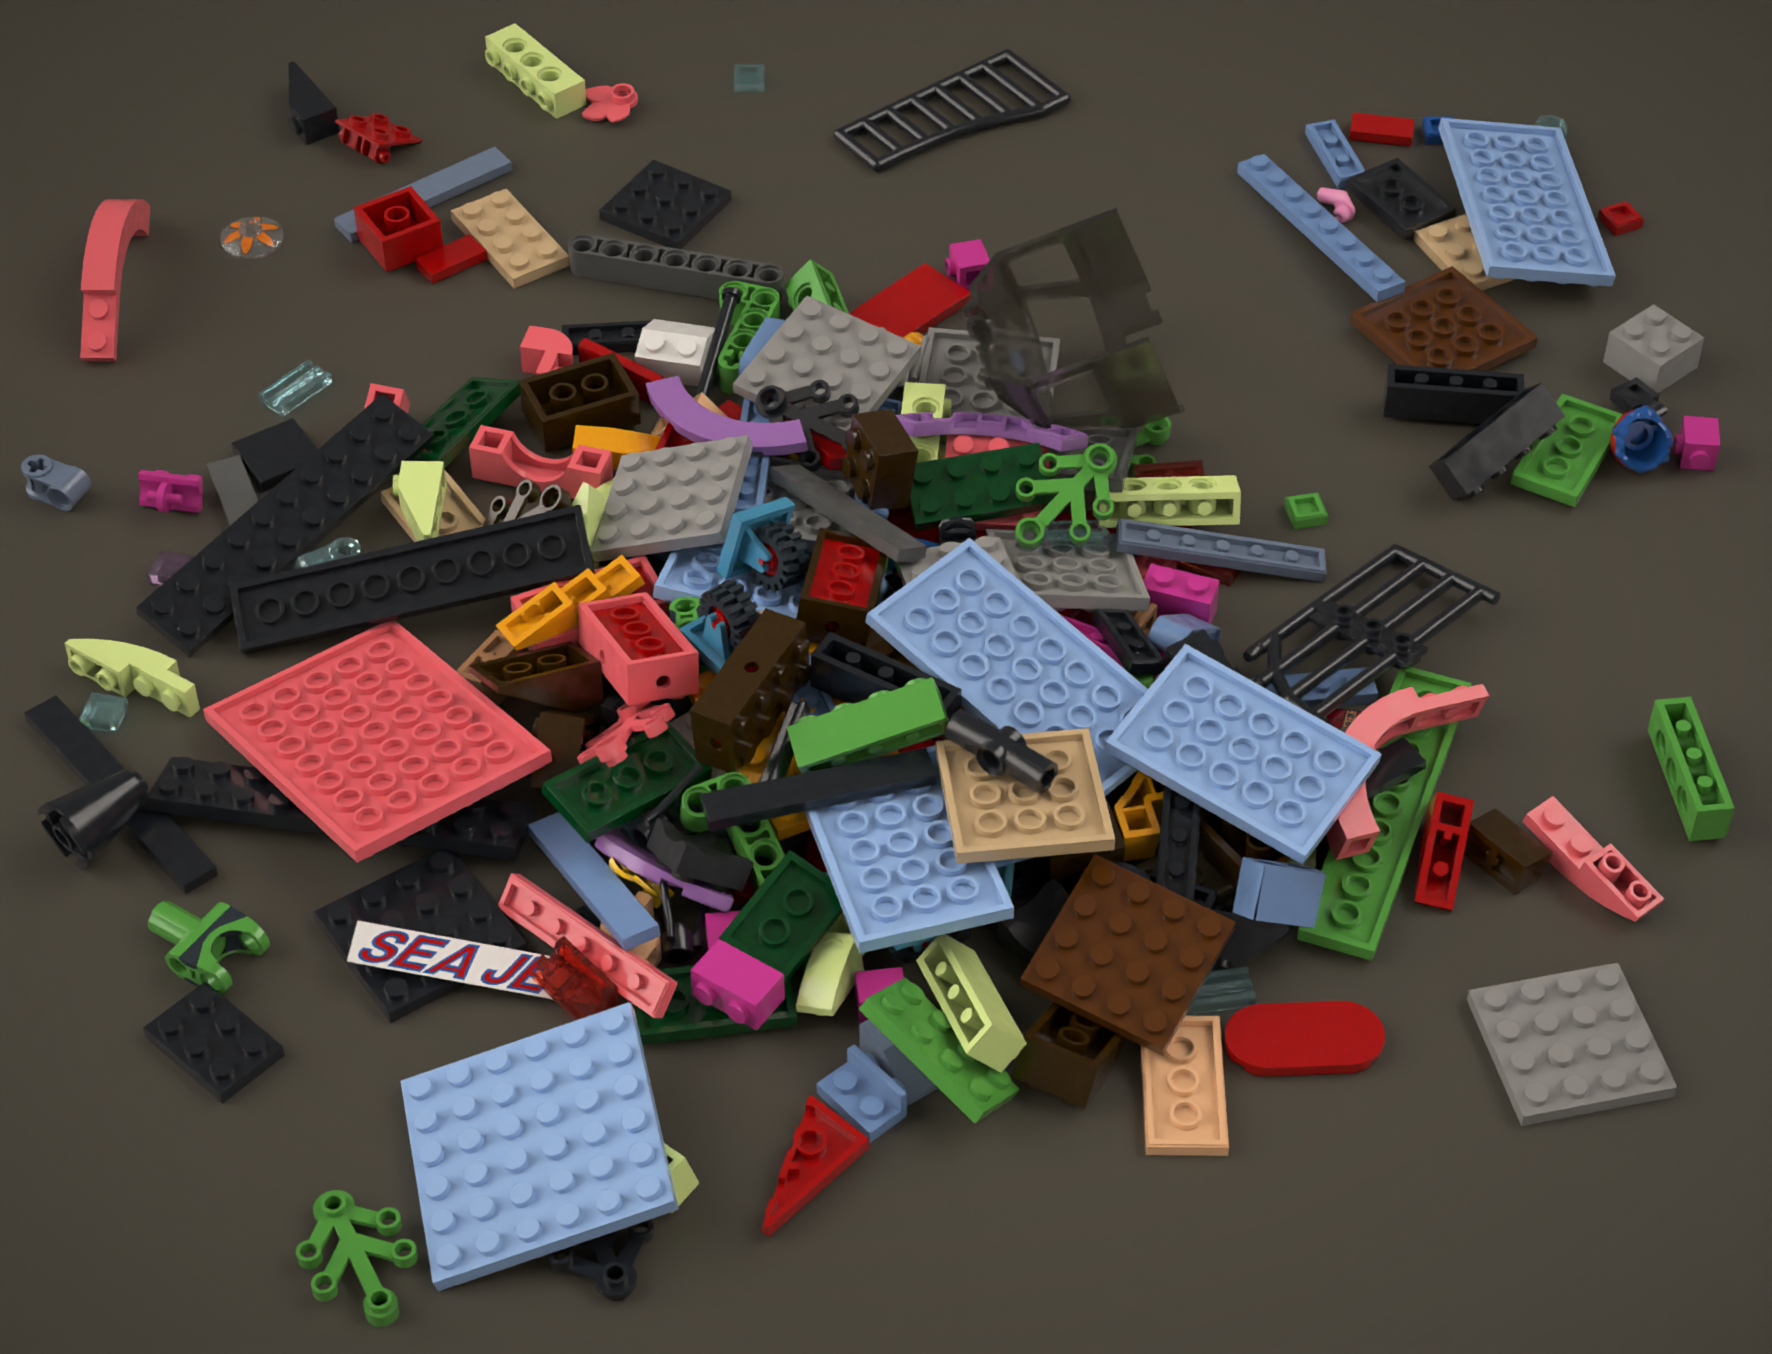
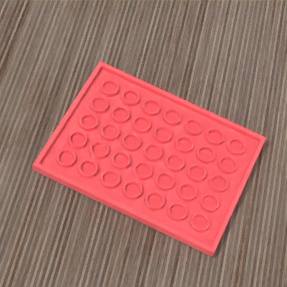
(376, 738)

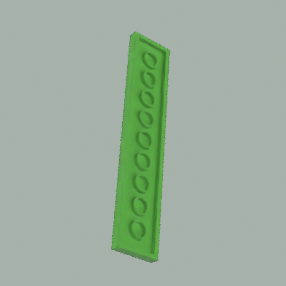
(1364, 886)

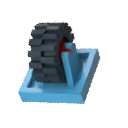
(765, 546)
(725, 623)

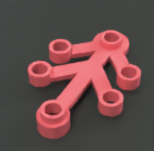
(611, 743)

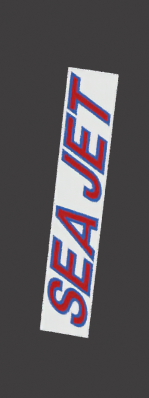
(445, 958)

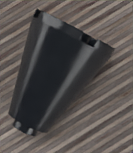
(93, 815)

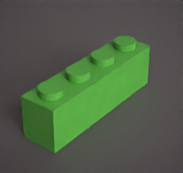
(869, 727)

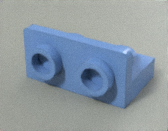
(865, 1094)

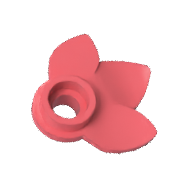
(610, 102)

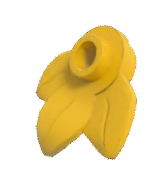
(649, 887)

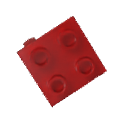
(374, 135)

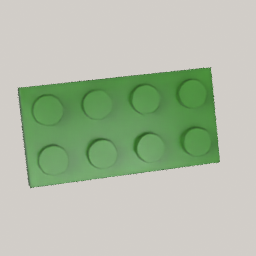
(1568, 458)
(932, 1045)

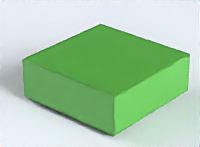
(1306, 510)

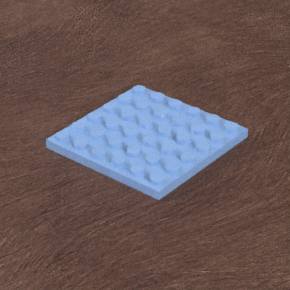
(536, 1146)

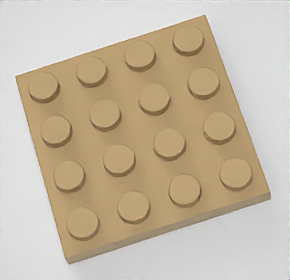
(1007, 820)

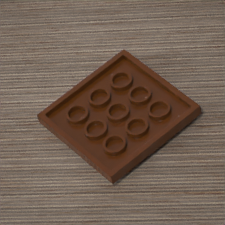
(1444, 325)
(1128, 954)

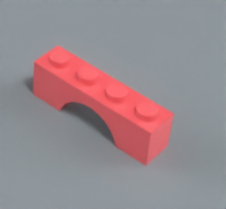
(502, 459)

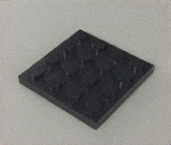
(428, 897)

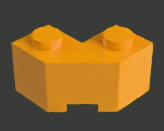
(1138, 817)

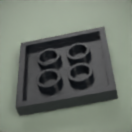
(665, 205)

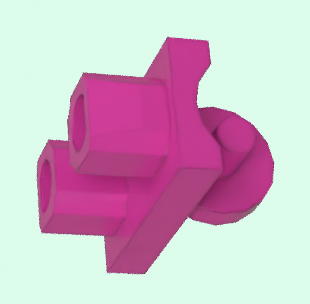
(170, 491)

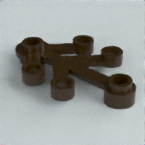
(527, 492)

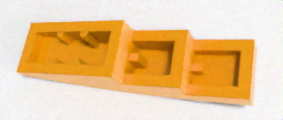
(616, 440)
(557, 609)

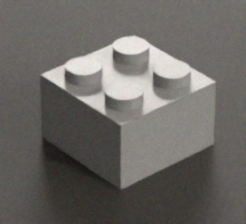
(1653, 349)

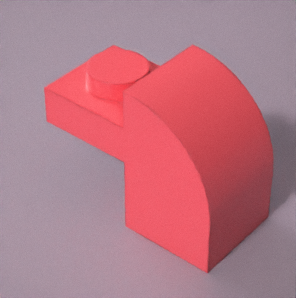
(545, 350)

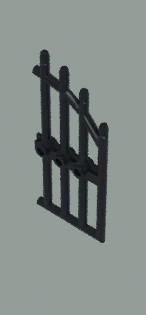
(1366, 634)

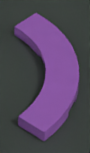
(703, 425)
(993, 425)
(642, 862)

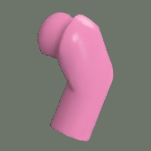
(1341, 202)

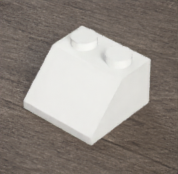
(674, 349)

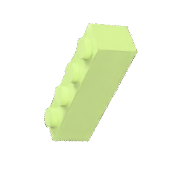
(971, 1002)

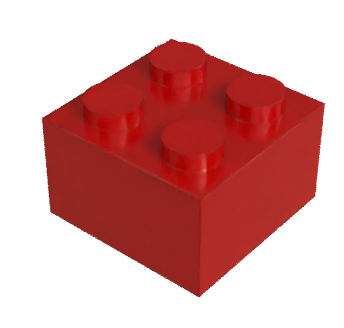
(398, 228)

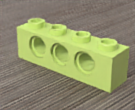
(535, 71)
(927, 398)
(1177, 501)

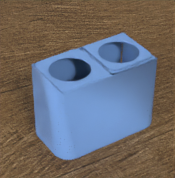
(1279, 892)

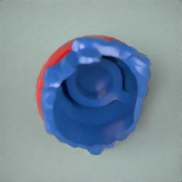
(1641, 440)

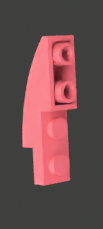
(1595, 870)

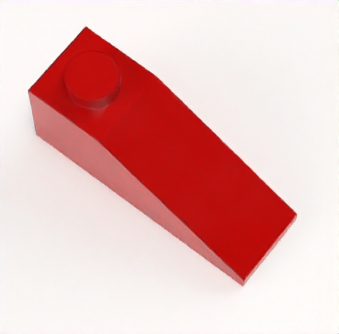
(1442, 850)

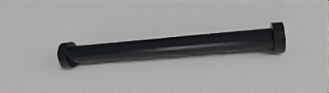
(731, 297)

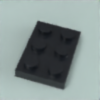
(1400, 197)
(213, 1042)

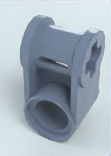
(54, 482)

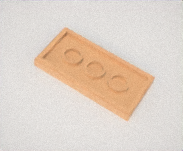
(1186, 1092)

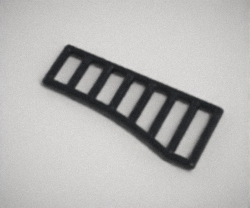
(949, 131)

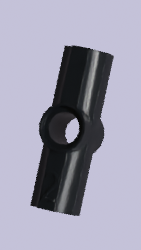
(1001, 751)

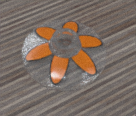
(251, 237)

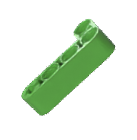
(755, 306)
(749, 845)

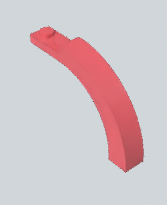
(102, 273)
(1378, 724)

